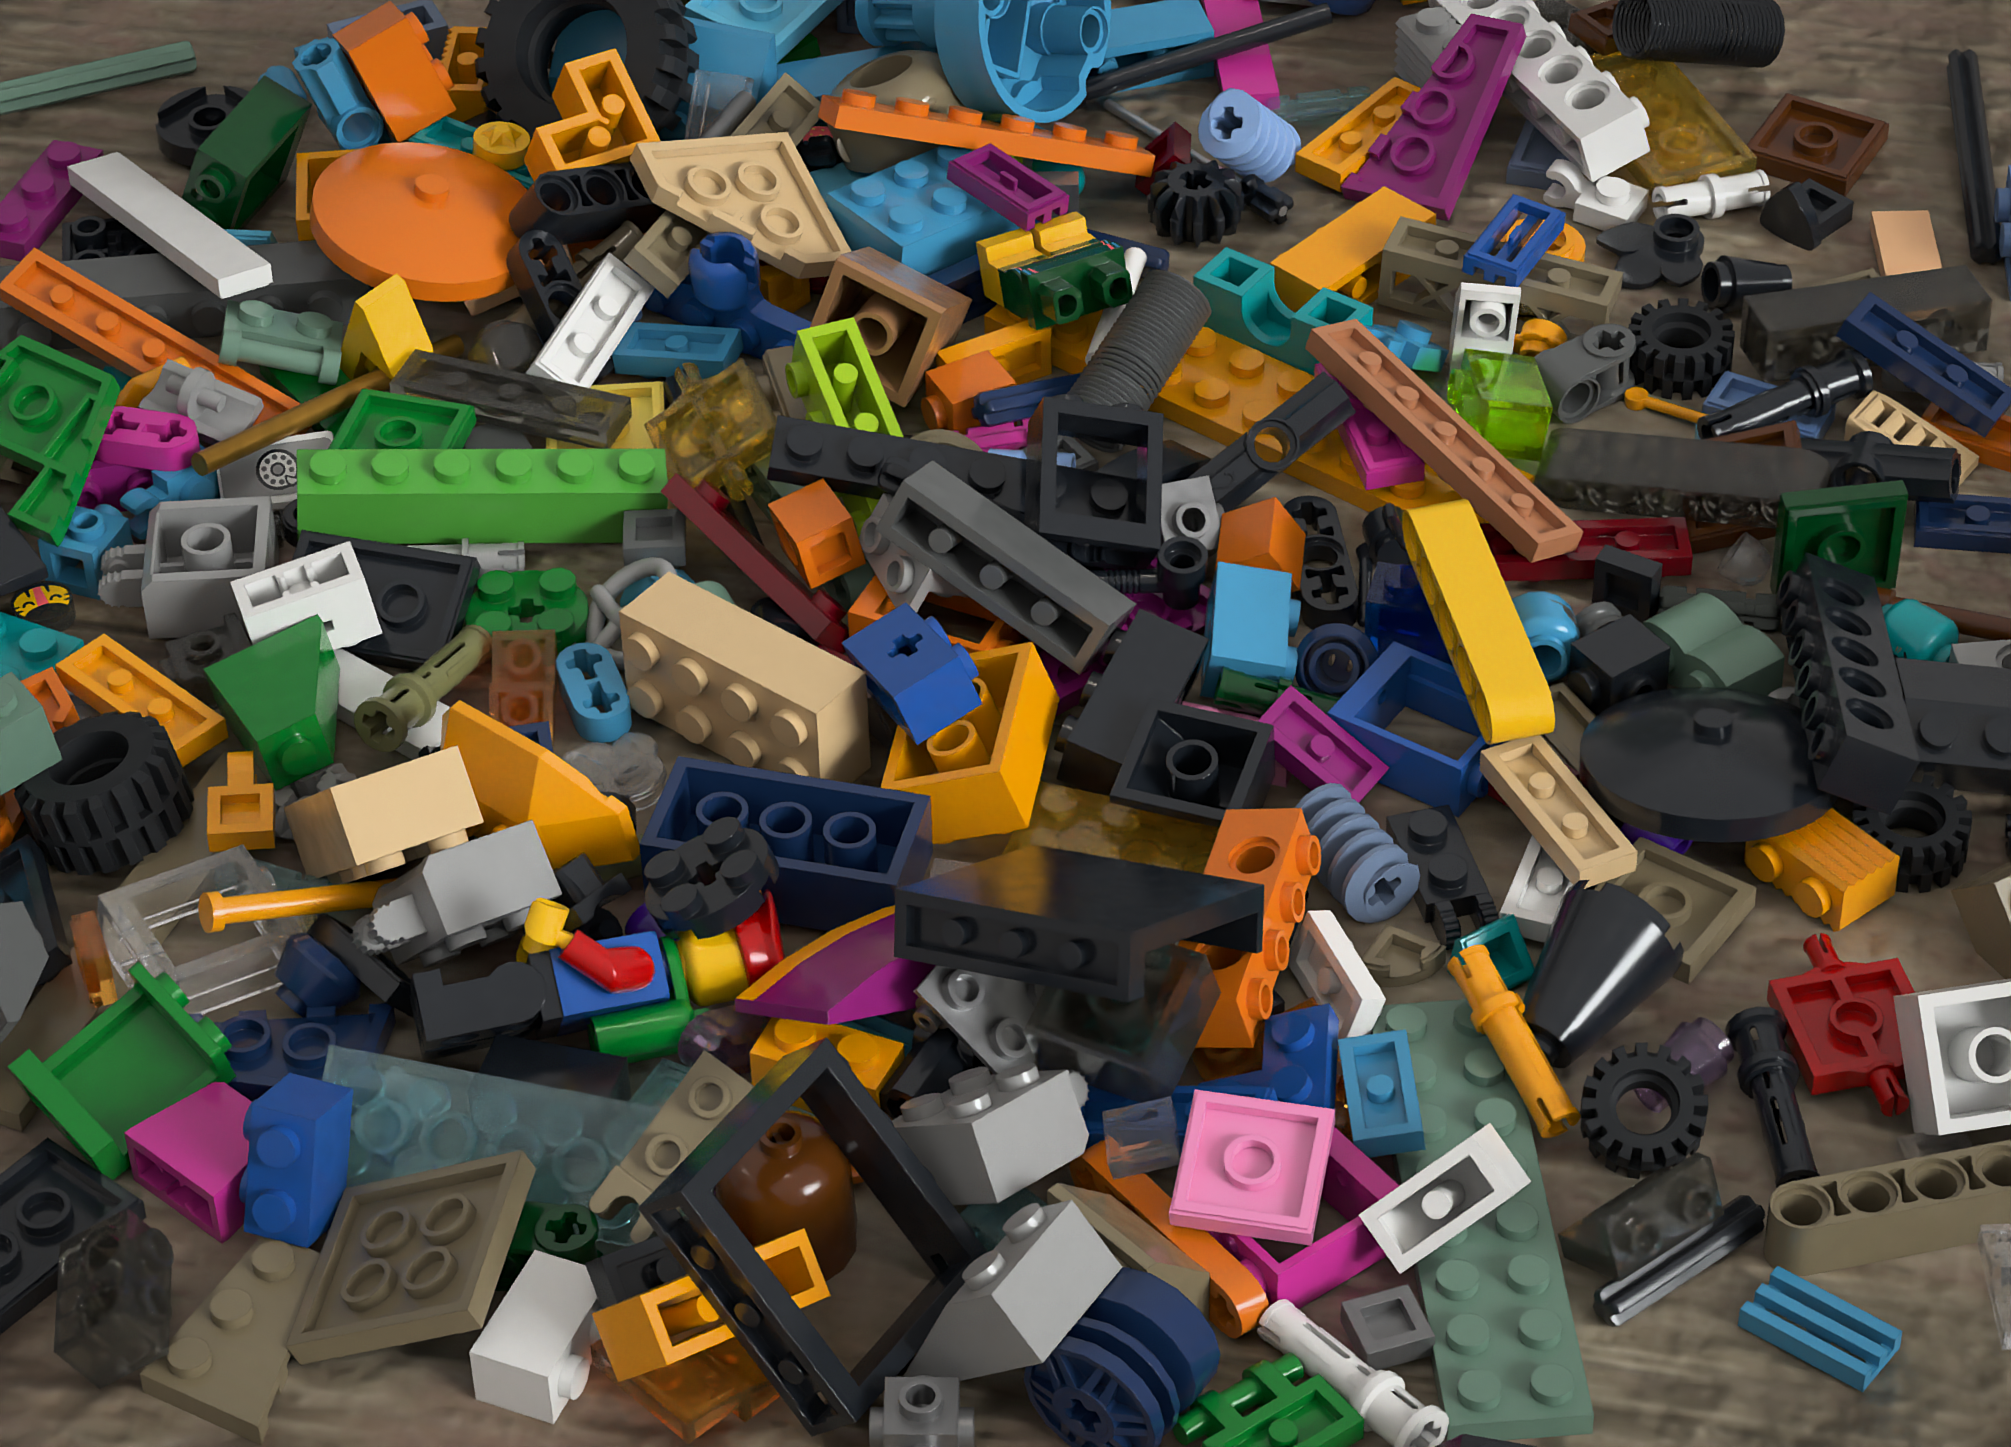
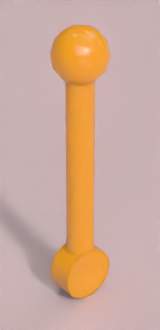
(1637, 399)

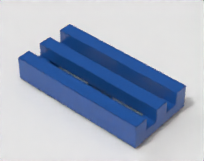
(1500, 265)

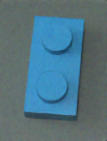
(658, 349)
(1381, 1093)

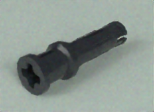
(1807, 393)
(1792, 1159)

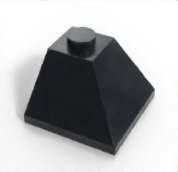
(1195, 764)

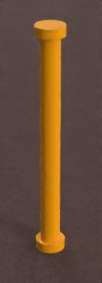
(218, 910)

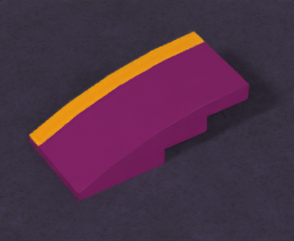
(839, 976)

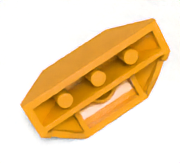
(526, 782)

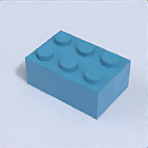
(915, 213)

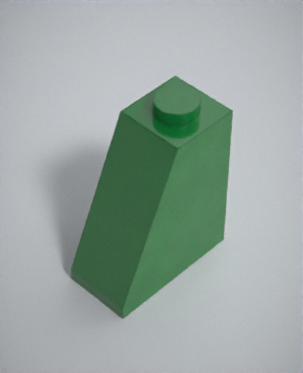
(282, 700)

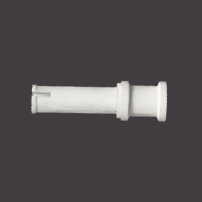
(1374, 1394)

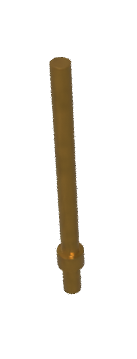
(303, 415)

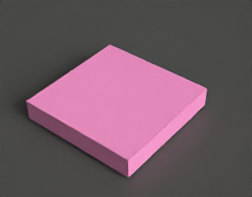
(1252, 1167)

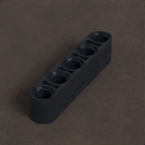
(585, 203)

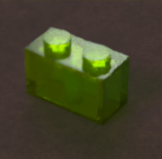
(1503, 401)

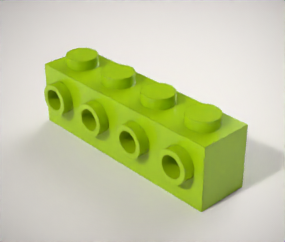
(841, 389)

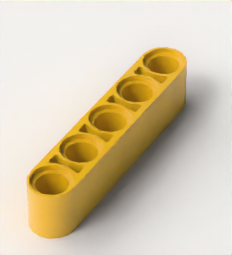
(1478, 622)

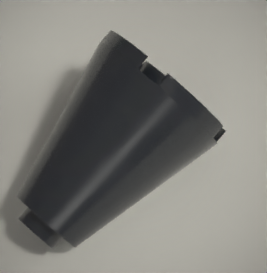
(1596, 968)

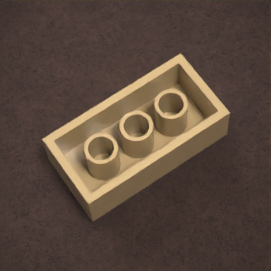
(743, 684)
(385, 818)

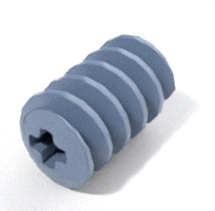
(1358, 857)

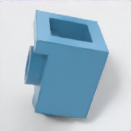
(85, 540)

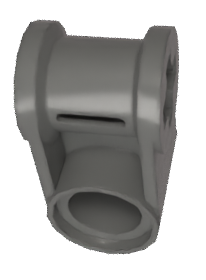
(1588, 371)

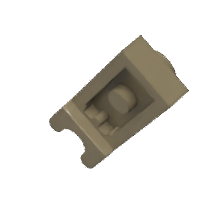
(679, 1127)

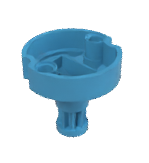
(1001, 53)

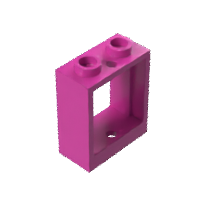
(1350, 1187)

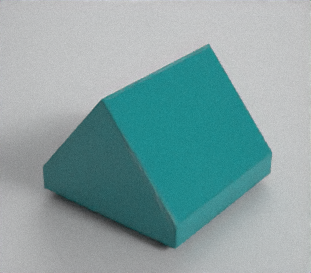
(1505, 949)

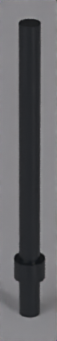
(1206, 51)

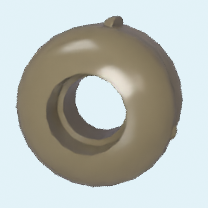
(894, 75)

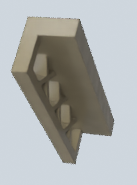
(1435, 255)

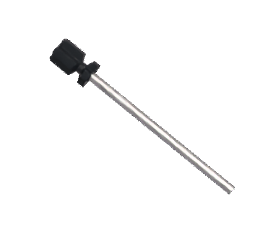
(1263, 200)

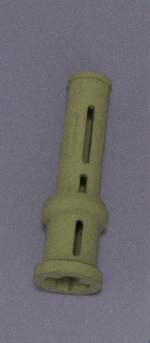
(412, 698)

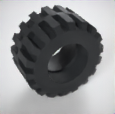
(109, 796)

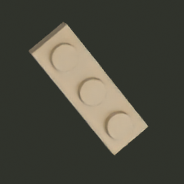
(1558, 811)

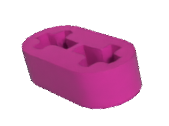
(148, 439)

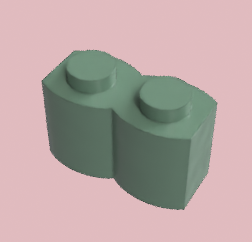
(1716, 649)

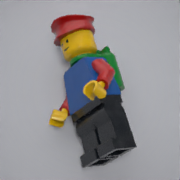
(619, 989)

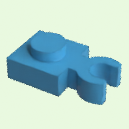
(1411, 345)
(168, 486)

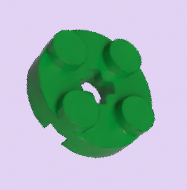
(544, 595)

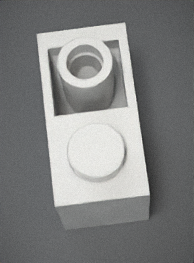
(1483, 320)

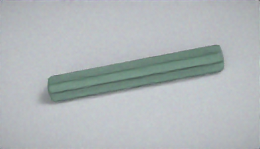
(96, 77)

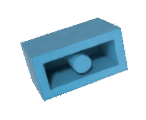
(1249, 624)

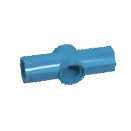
(339, 96)

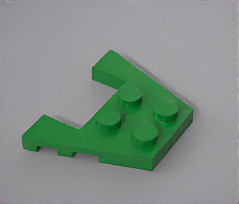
(54, 424)

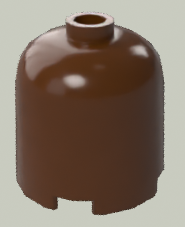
(791, 1183)

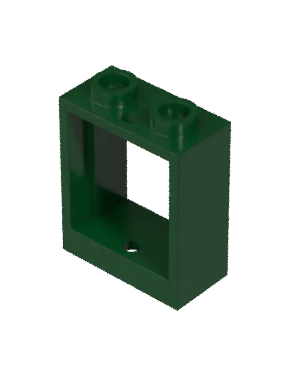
(247, 155)

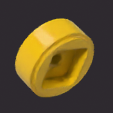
(501, 144)

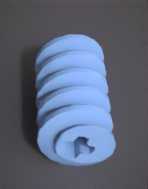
(1248, 136)

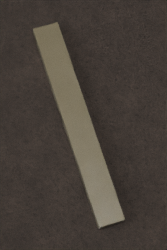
(63, 1004)

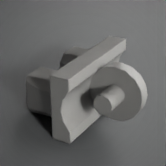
(212, 404)

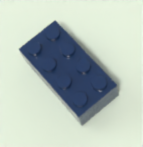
(834, 841)

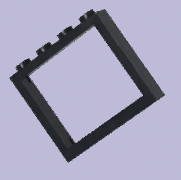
(744, 1286)

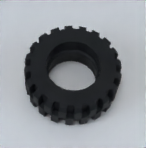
(521, 42)

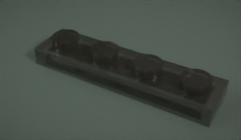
(517, 399)

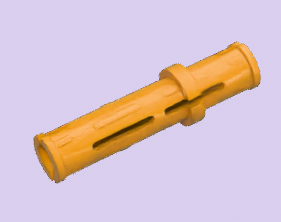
(1500, 1017)

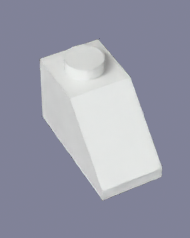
(1445, 1198)

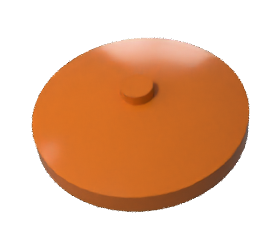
(418, 214)

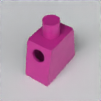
(196, 1157)

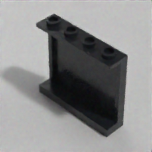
(1070, 918)

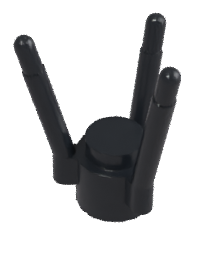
(1382, 544)

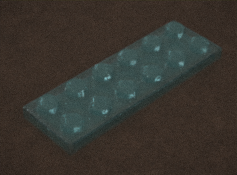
(437, 1116)

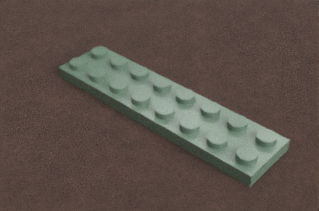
(1497, 1289)

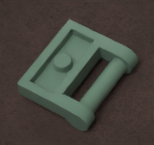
(281, 340)

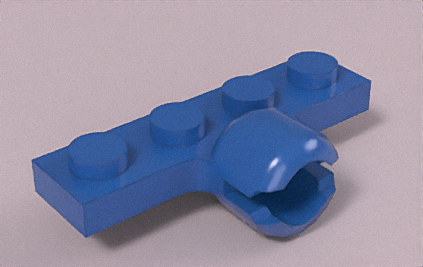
(727, 294)

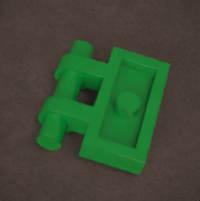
(1287, 1415)

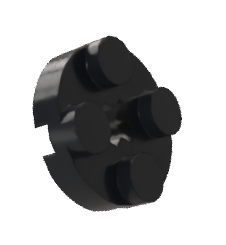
(191, 118)
(710, 880)

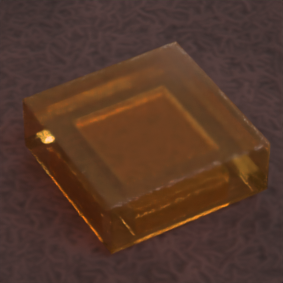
(93, 959)

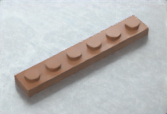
(1444, 440)

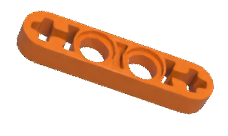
(1235, 1294)

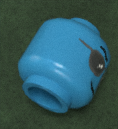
(1550, 629)

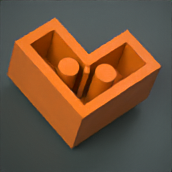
(397, 70)

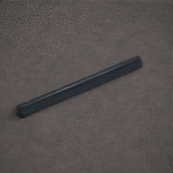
(1974, 155)

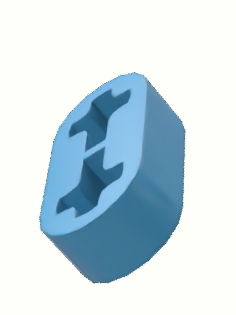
(604, 689)

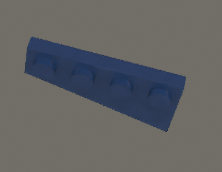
(271, 1048)

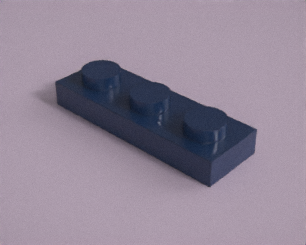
(1926, 364)

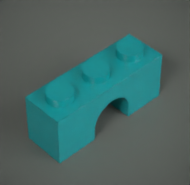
(1252, 313)

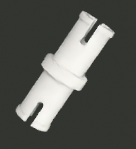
(1712, 195)

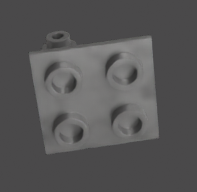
(981, 1011)

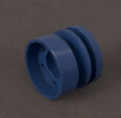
(1125, 1366)

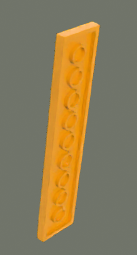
(1227, 389)

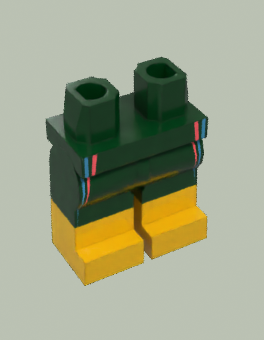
(1053, 271)

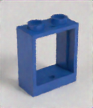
(1432, 688)

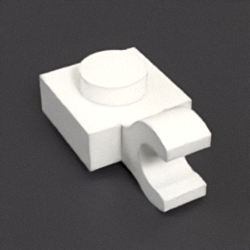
(1595, 204)

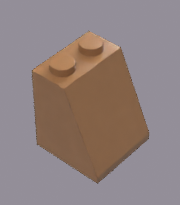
(898, 314)

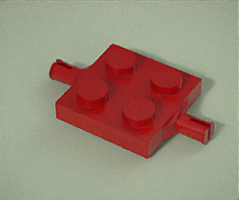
(1845, 1023)

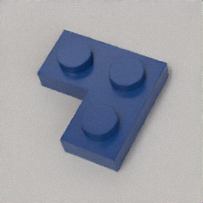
(1297, 1058)

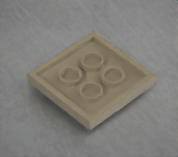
(412, 1258)

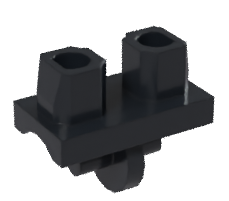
(585, 895)

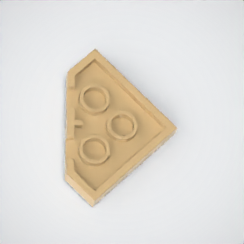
(746, 188)

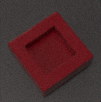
(1169, 146)

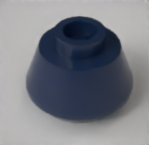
(1315, 653)
(313, 976)

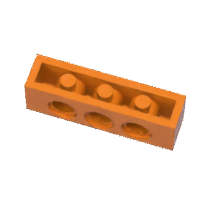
(1269, 850)

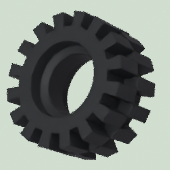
(1681, 348)
(1929, 811)
(1650, 1071)

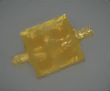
(715, 427)

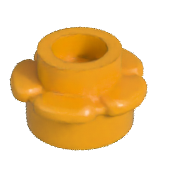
(1538, 336)

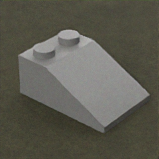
(1019, 1296)

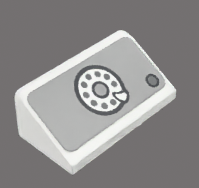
(270, 470)

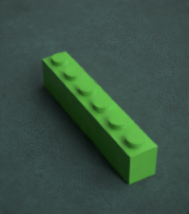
(477, 493)

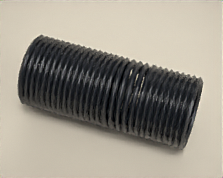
(1700, 31)

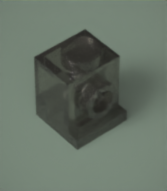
(199, 650)

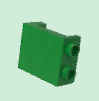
(125, 1069)

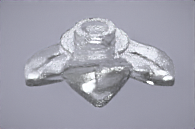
(624, 768)

